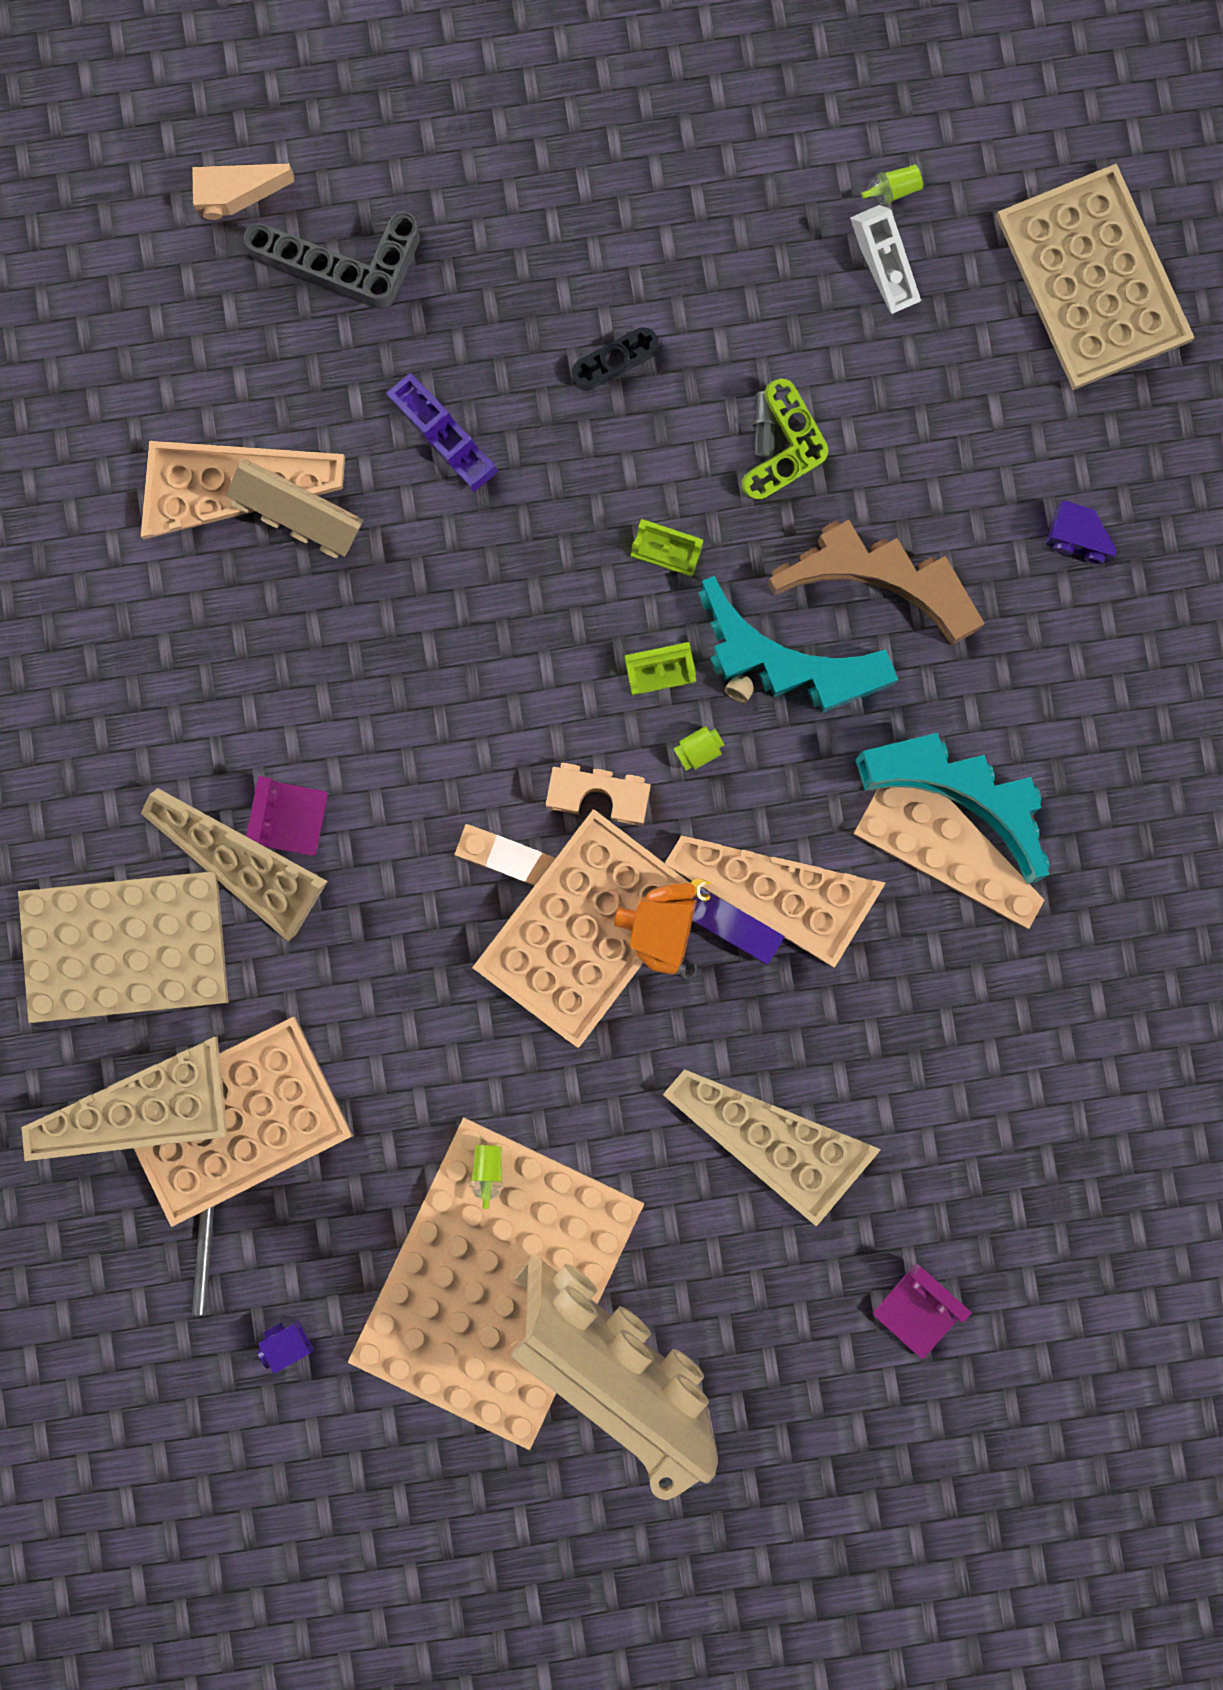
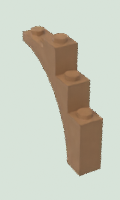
(844, 557)

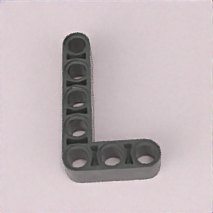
(339, 265)

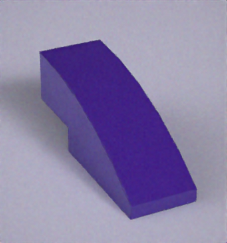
(737, 928)

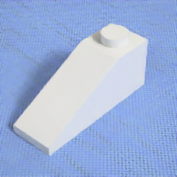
(886, 257)

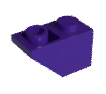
(1080, 532)

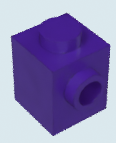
(284, 1346)

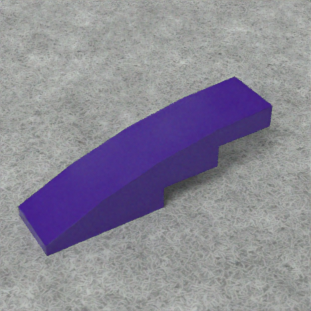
(442, 432)

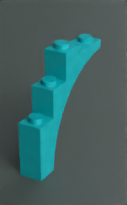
(745, 650)
(1005, 807)

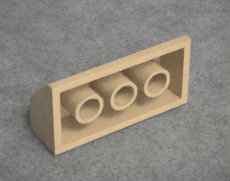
(293, 507)

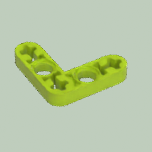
(796, 451)

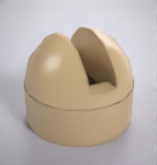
(740, 688)

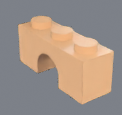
(570, 786)

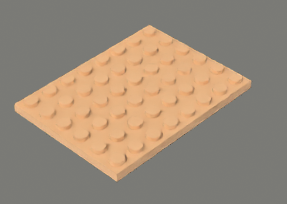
(453, 1292)

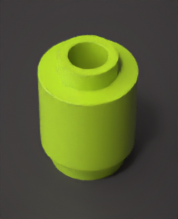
(699, 748)

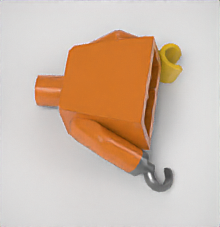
(663, 926)

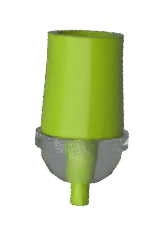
(894, 185)
(487, 1173)

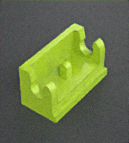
(666, 548)
(660, 668)

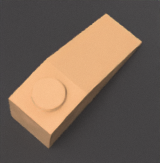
(232, 188)
(502, 855)

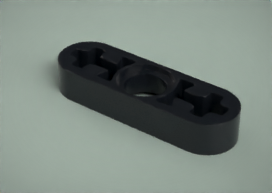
(639, 354)

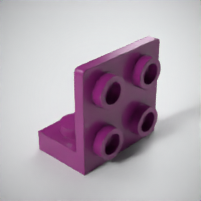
(287, 816)
(920, 1311)

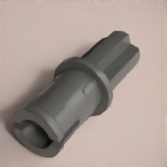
(765, 427)

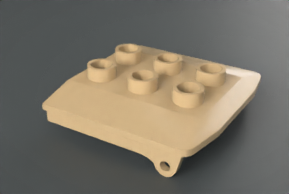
(616, 1377)

